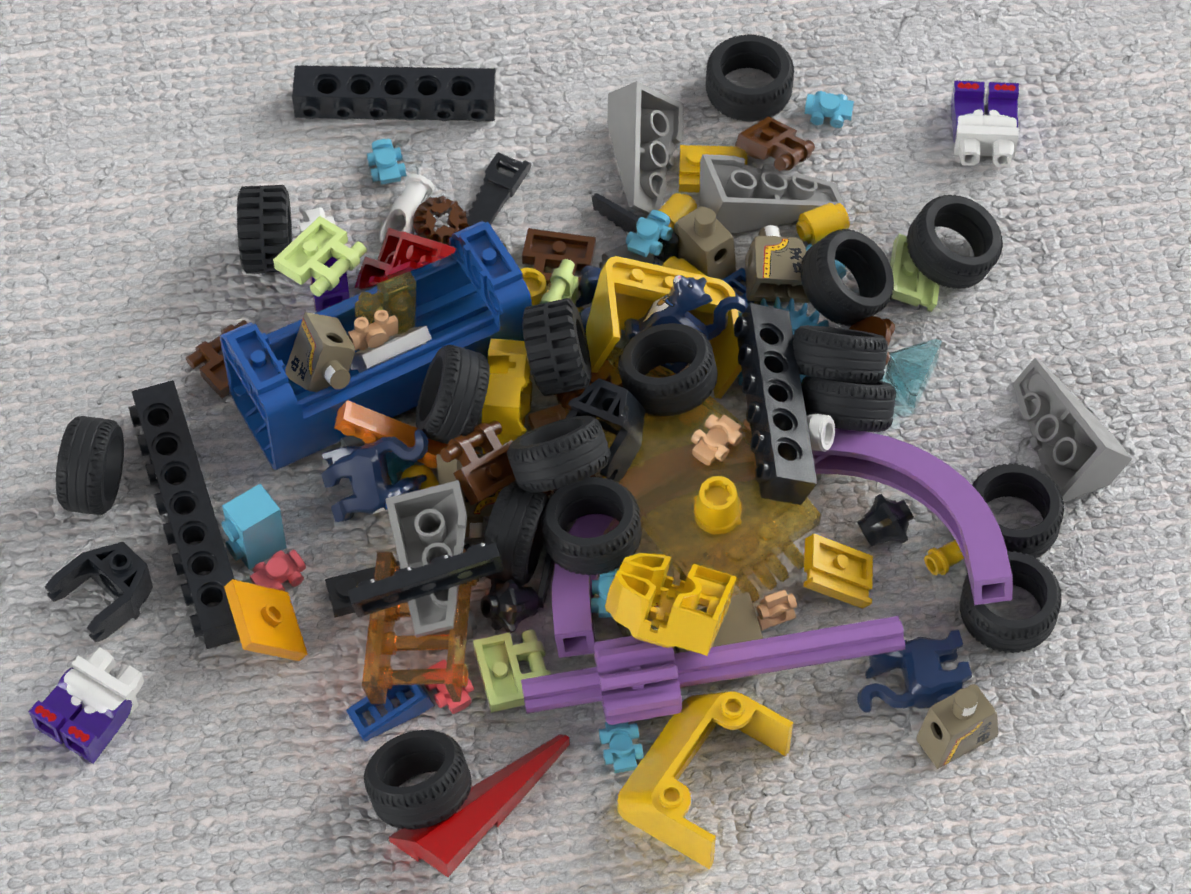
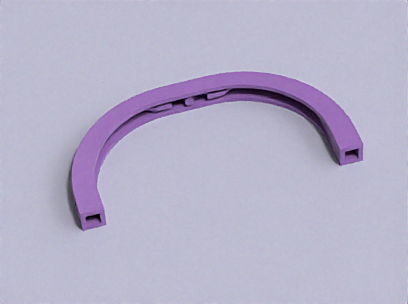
(851, 454)

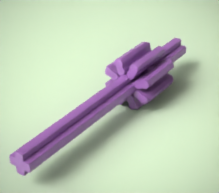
(645, 679)

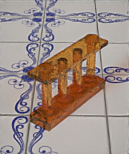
(383, 643)

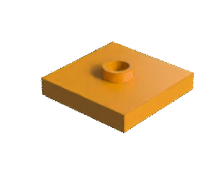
(265, 620)

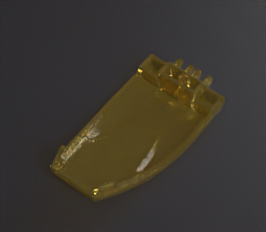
(669, 477)

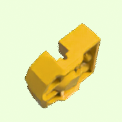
(508, 389)
(645, 581)

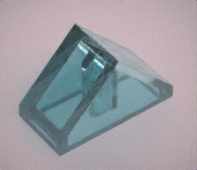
(911, 371)

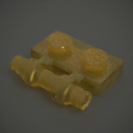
(394, 296)

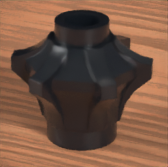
(886, 521)
(508, 604)

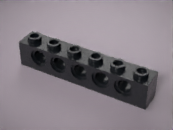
(394, 93)
(775, 405)

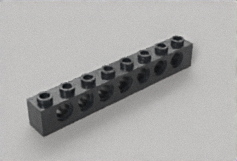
(158, 406)

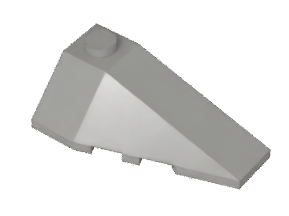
(643, 136)
(756, 197)
(1068, 438)
(423, 528)

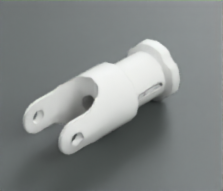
(405, 206)

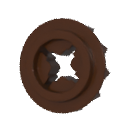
(425, 222)

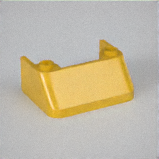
(628, 291)
(653, 794)

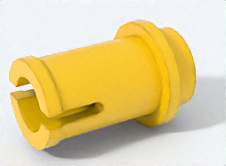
(941, 559)

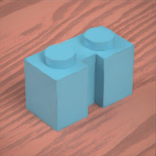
(253, 527)

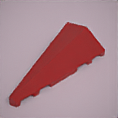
(399, 255)
(487, 805)

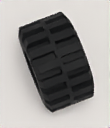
(262, 226)
(556, 347)

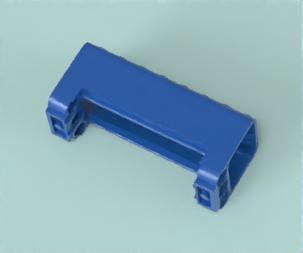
(459, 299)

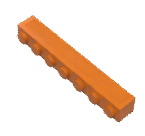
(372, 426)

